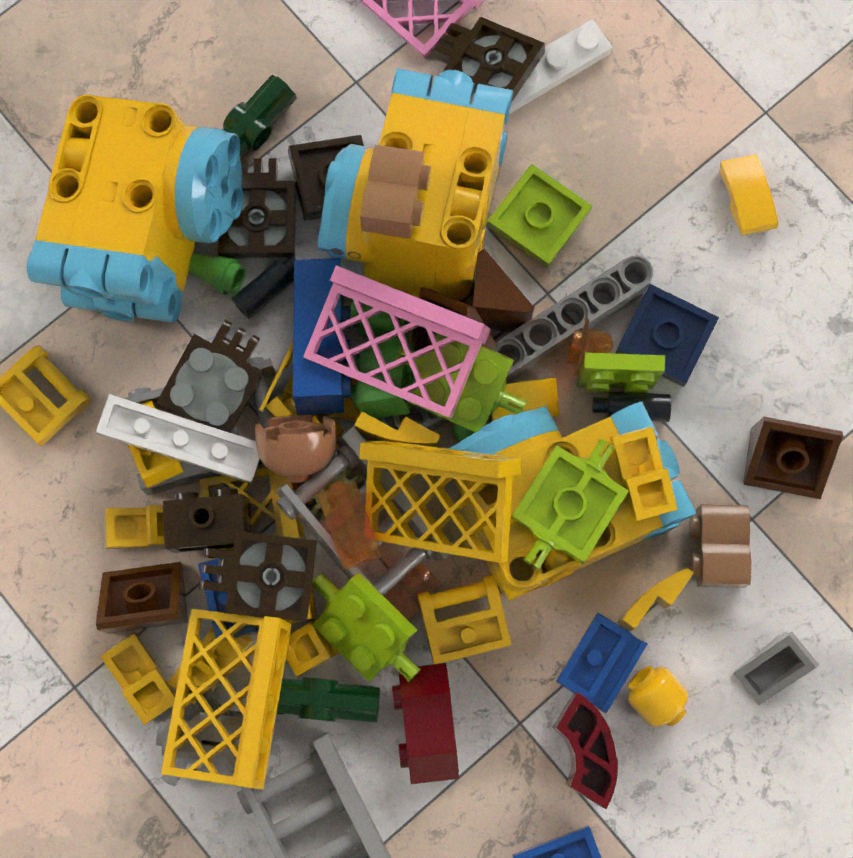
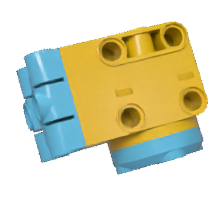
(464, 151)
(130, 205)
(533, 437)

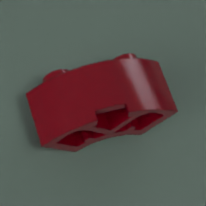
(428, 725)
(591, 750)

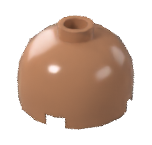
(296, 445)

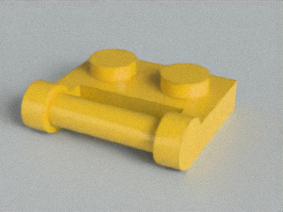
(30, 406)
(465, 633)

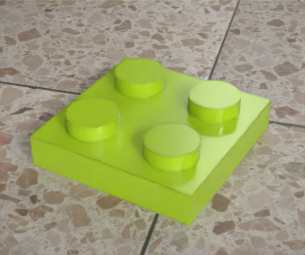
(539, 215)
(627, 371)

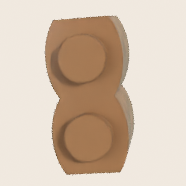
(393, 191)
(721, 546)

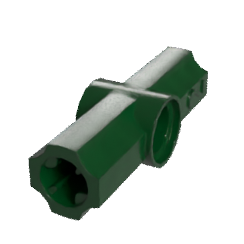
(255, 119)
(328, 700)

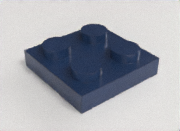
(668, 328)

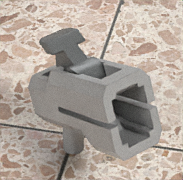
(208, 737)

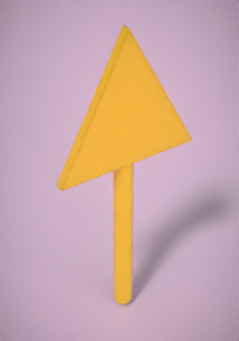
(284, 365)

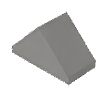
(775, 667)

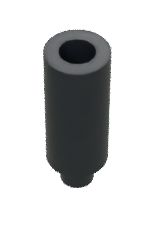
(265, 287)
(657, 405)

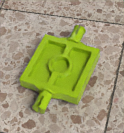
(482, 390)
(569, 504)
(364, 627)

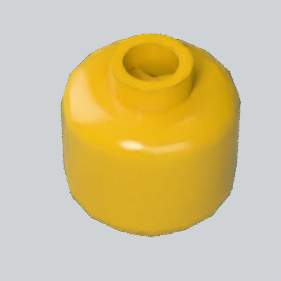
(657, 696)

